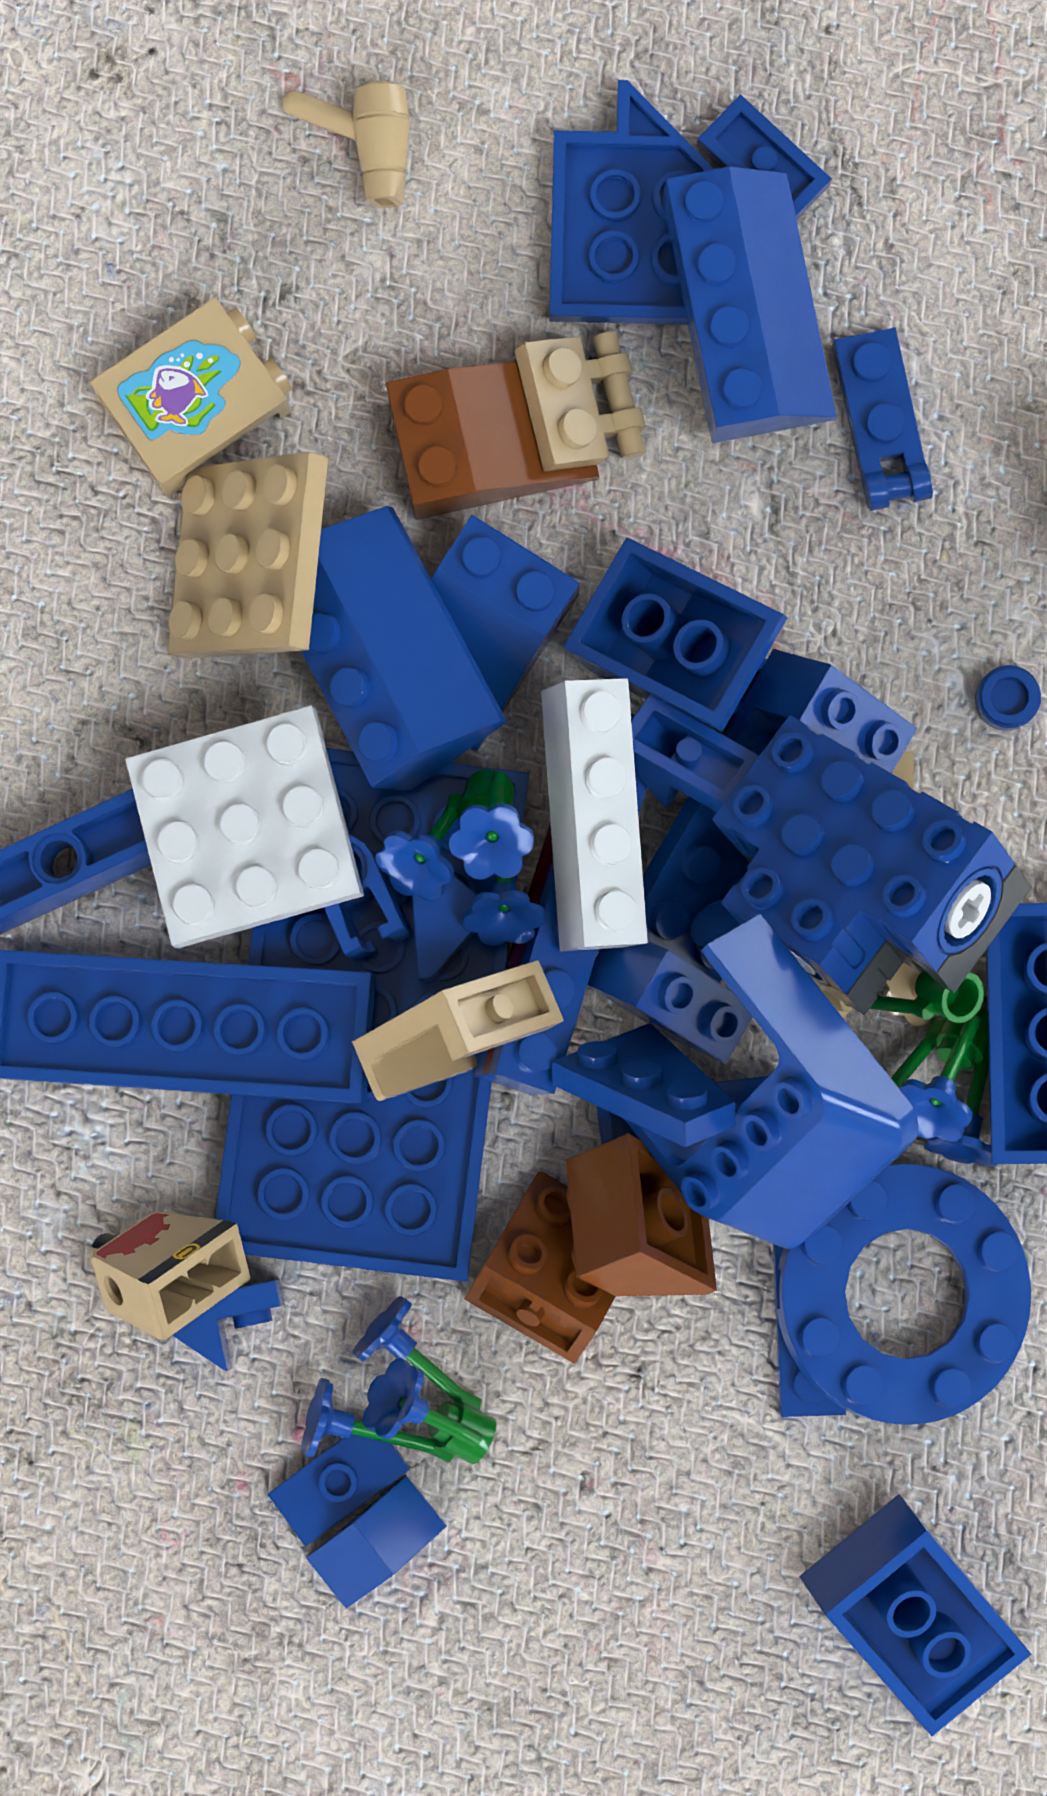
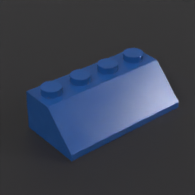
(747, 302)
(393, 655)
(1018, 1037)

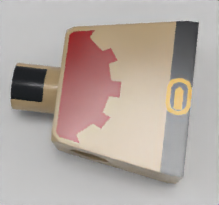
(168, 1270)

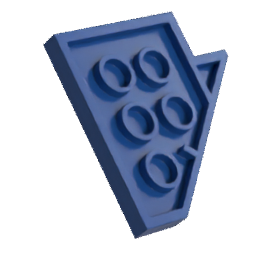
(610, 218)

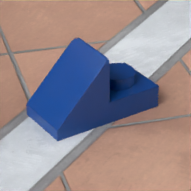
(685, 756)
(245, 1305)

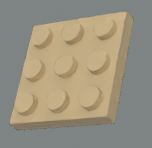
(248, 557)

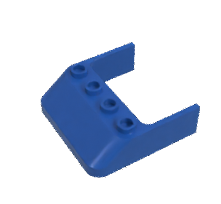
(811, 1127)

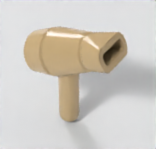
(380, 131)

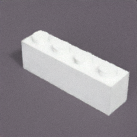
(594, 814)

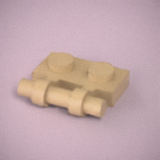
(564, 405)

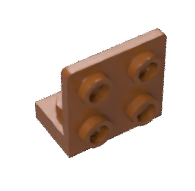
(533, 1278)

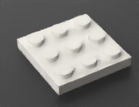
(244, 827)

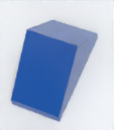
(440, 928)
(376, 1542)

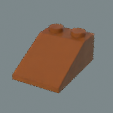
(470, 440)

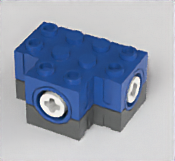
(863, 869)

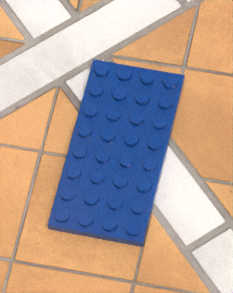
(389, 1177)

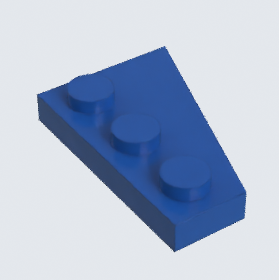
(647, 1084)

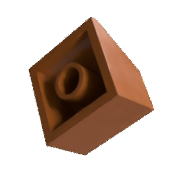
(634, 1225)

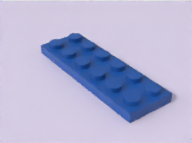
(184, 1025)

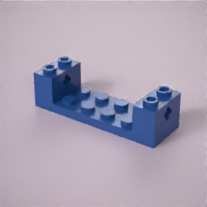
(697, 864)

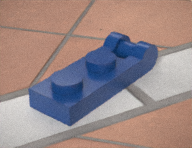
(881, 417)

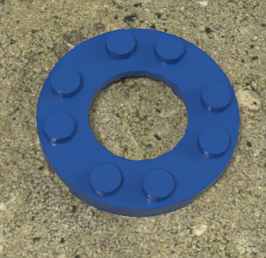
(994, 1296)

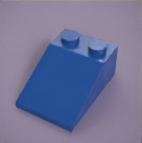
(502, 604)
(674, 634)
(914, 1615)

